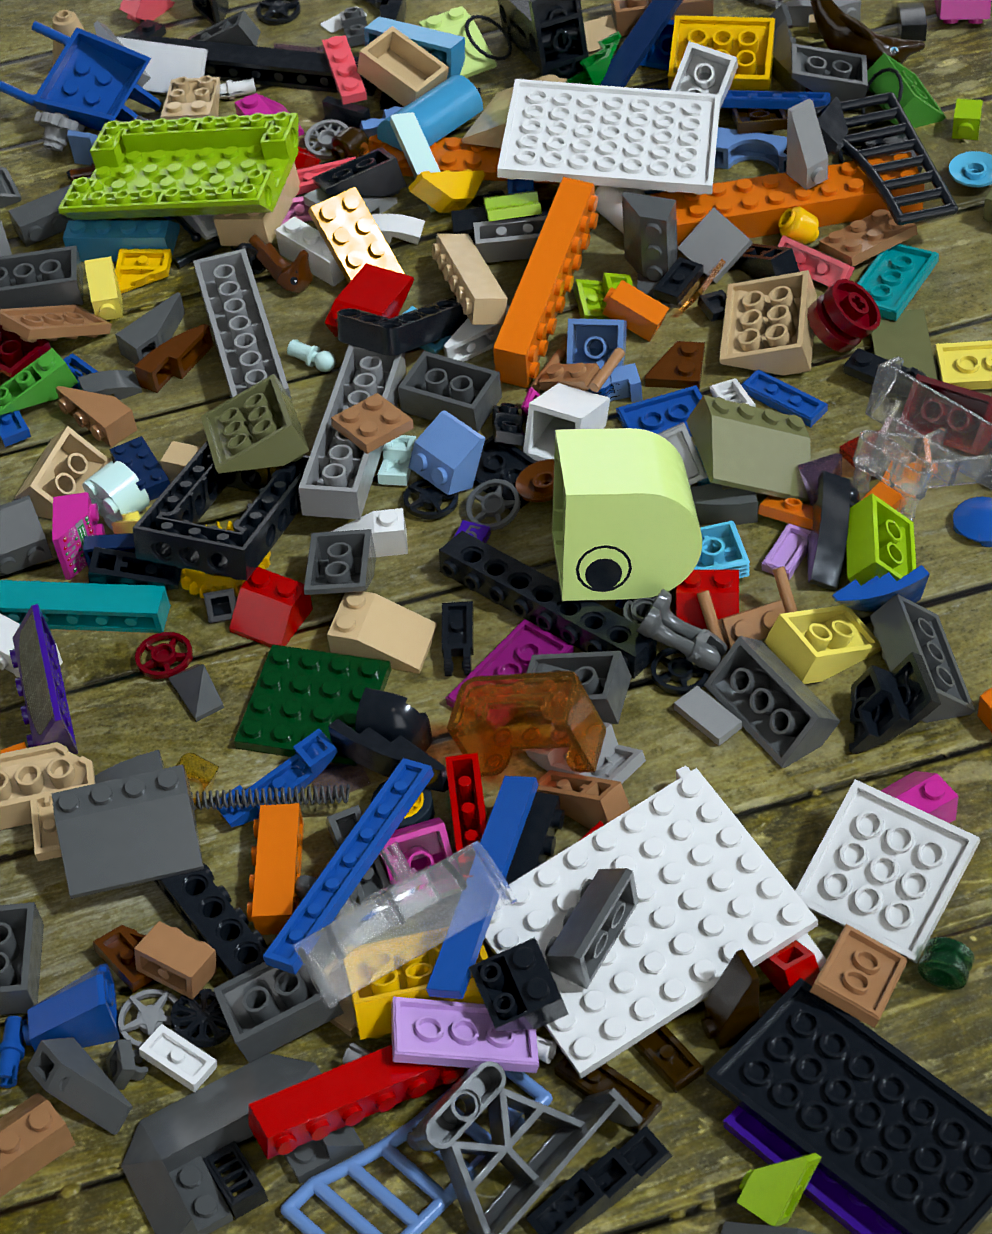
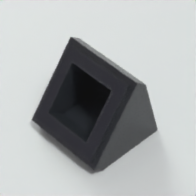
(220, 604)

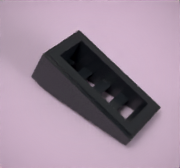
(246, 1200)

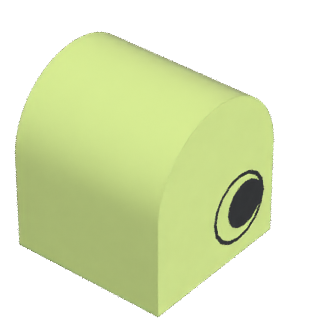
(621, 515)

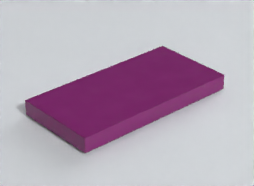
(515, 653)

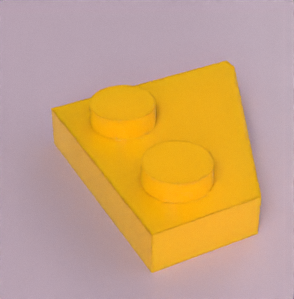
(141, 267)

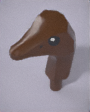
(290, 276)

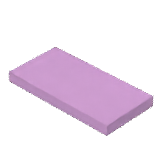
(457, 1036)

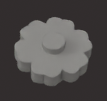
(56, 129)

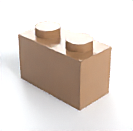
(175, 959)

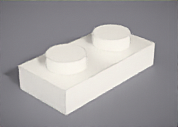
(178, 1058)

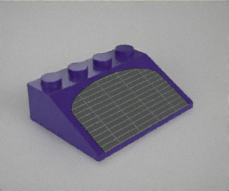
(41, 683)

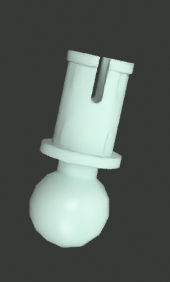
(312, 355)

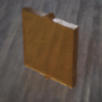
(702, 285)

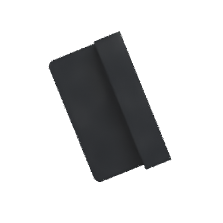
(350, 114)

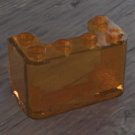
(526, 713)

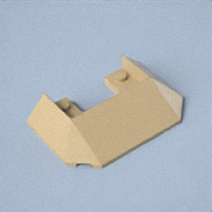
(26, 789)

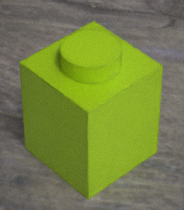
(967, 119)

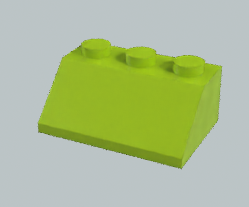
(878, 541)

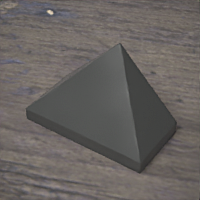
(197, 691)

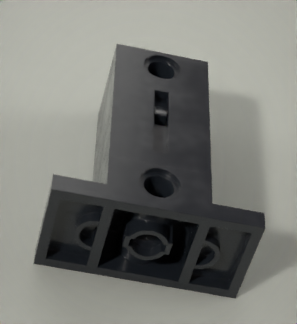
(547, 33)

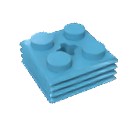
(723, 549)

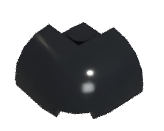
(392, 717)

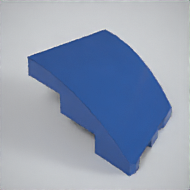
(880, 590)

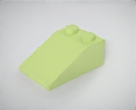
(454, 23)

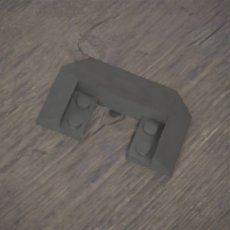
(170, 1146)

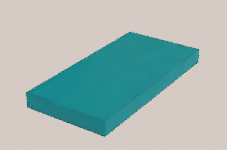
(897, 277)

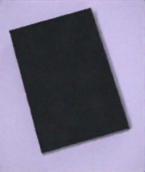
(504, 463)

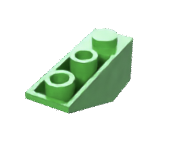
(36, 383)

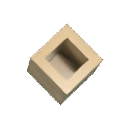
(177, 457)

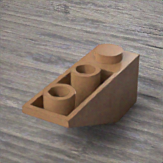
(99, 413)

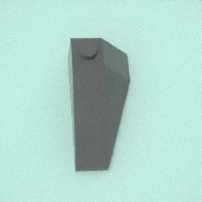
(782, 50)

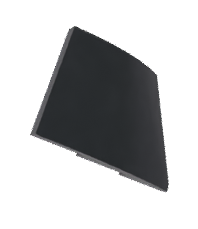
(890, 702)

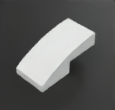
(399, 226)

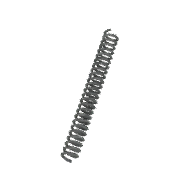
(276, 798)

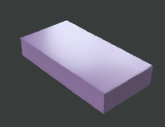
(787, 550)

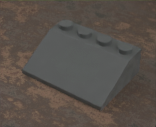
(127, 831)

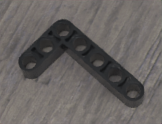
(401, 332)

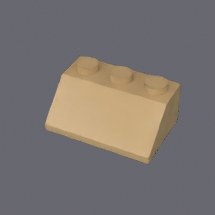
(61, 470)

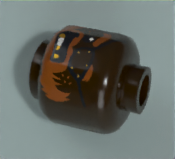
(349, 143)

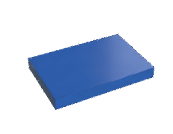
(660, 411)

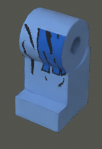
(622, 383)

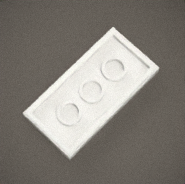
(168, 62)

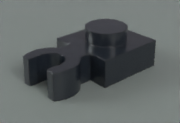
(713, 304)

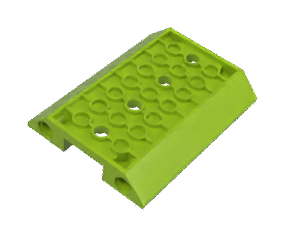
(186, 167)

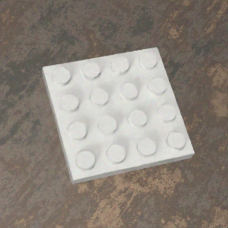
(886, 869)

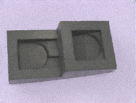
(116, 382)

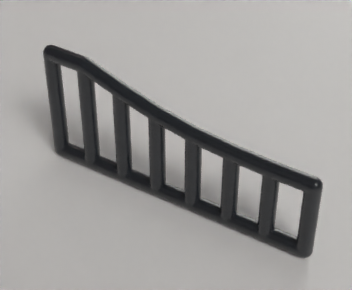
(913, 143)

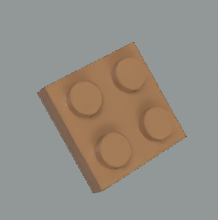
(372, 423)

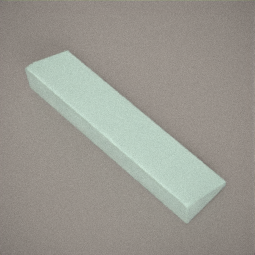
(413, 144)

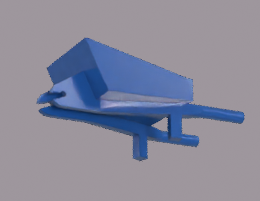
(89, 80)

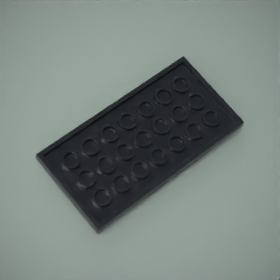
(867, 1110)

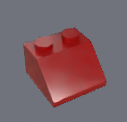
(723, 589)
(270, 608)

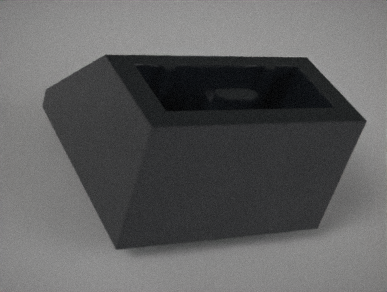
(519, 988)

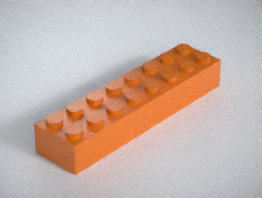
(545, 282)

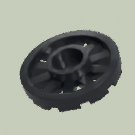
(200, 1019)

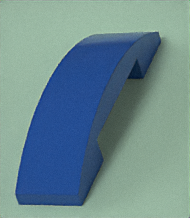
(300, 770)

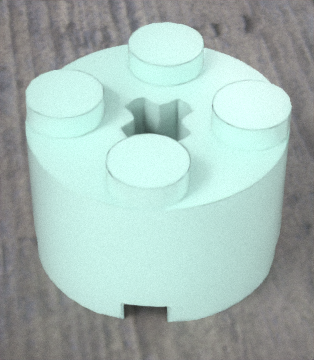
(115, 492)

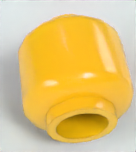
(799, 225)

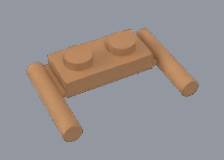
(578, 375)
(753, 622)

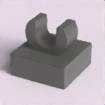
(122, 1064)

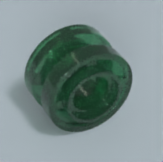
(946, 963)

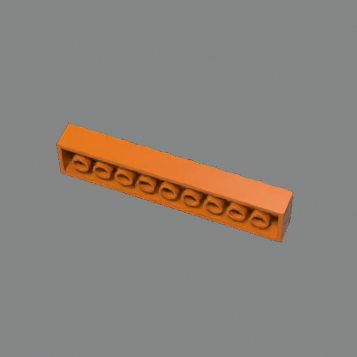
(760, 201)

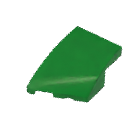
(598, 63)

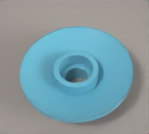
(972, 169)

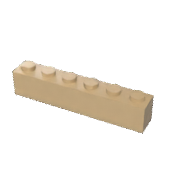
(470, 279)

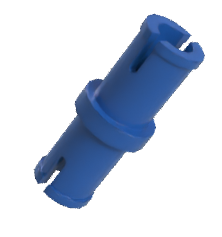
(11, 1050)

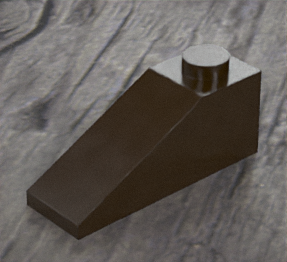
(732, 1003)

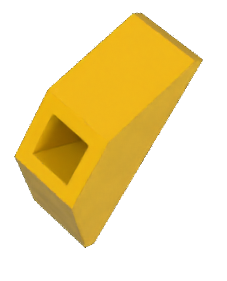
(447, 189)

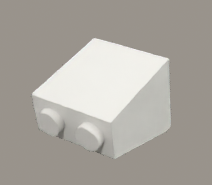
(561, 409)

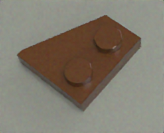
(678, 367)
(118, 952)

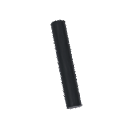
(197, 253)

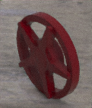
(163, 655)

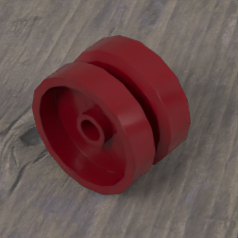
(843, 315)

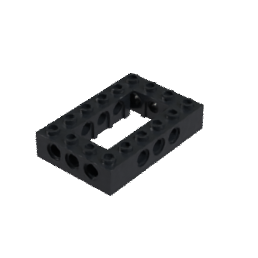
(170, 529)

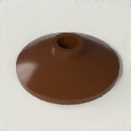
(536, 481)

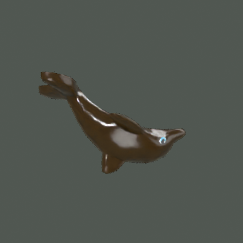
(852, 36)

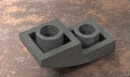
(353, 24)

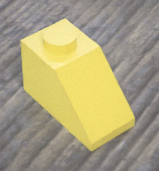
(104, 288)

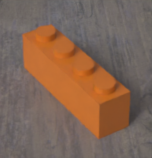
(276, 865)

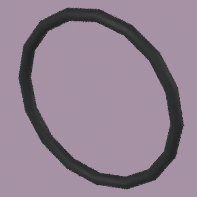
(498, 26)
(879, 73)

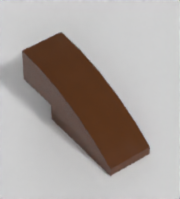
(173, 358)

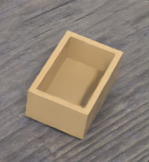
(400, 67)

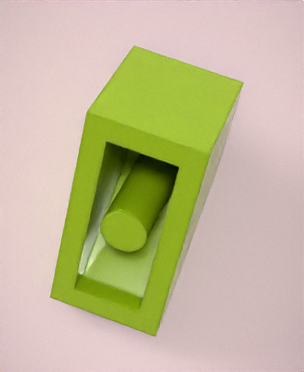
(776, 1188)

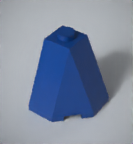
(79, 1010)

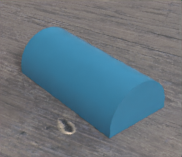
(438, 110)

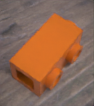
(640, 310)

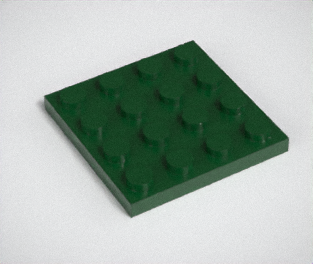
(305, 693)

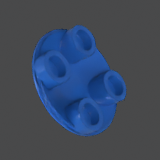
(974, 520)

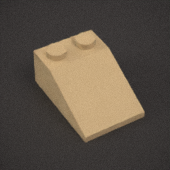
(381, 630)

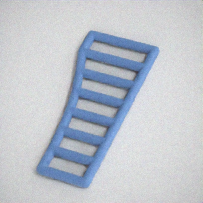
(387, 1148)

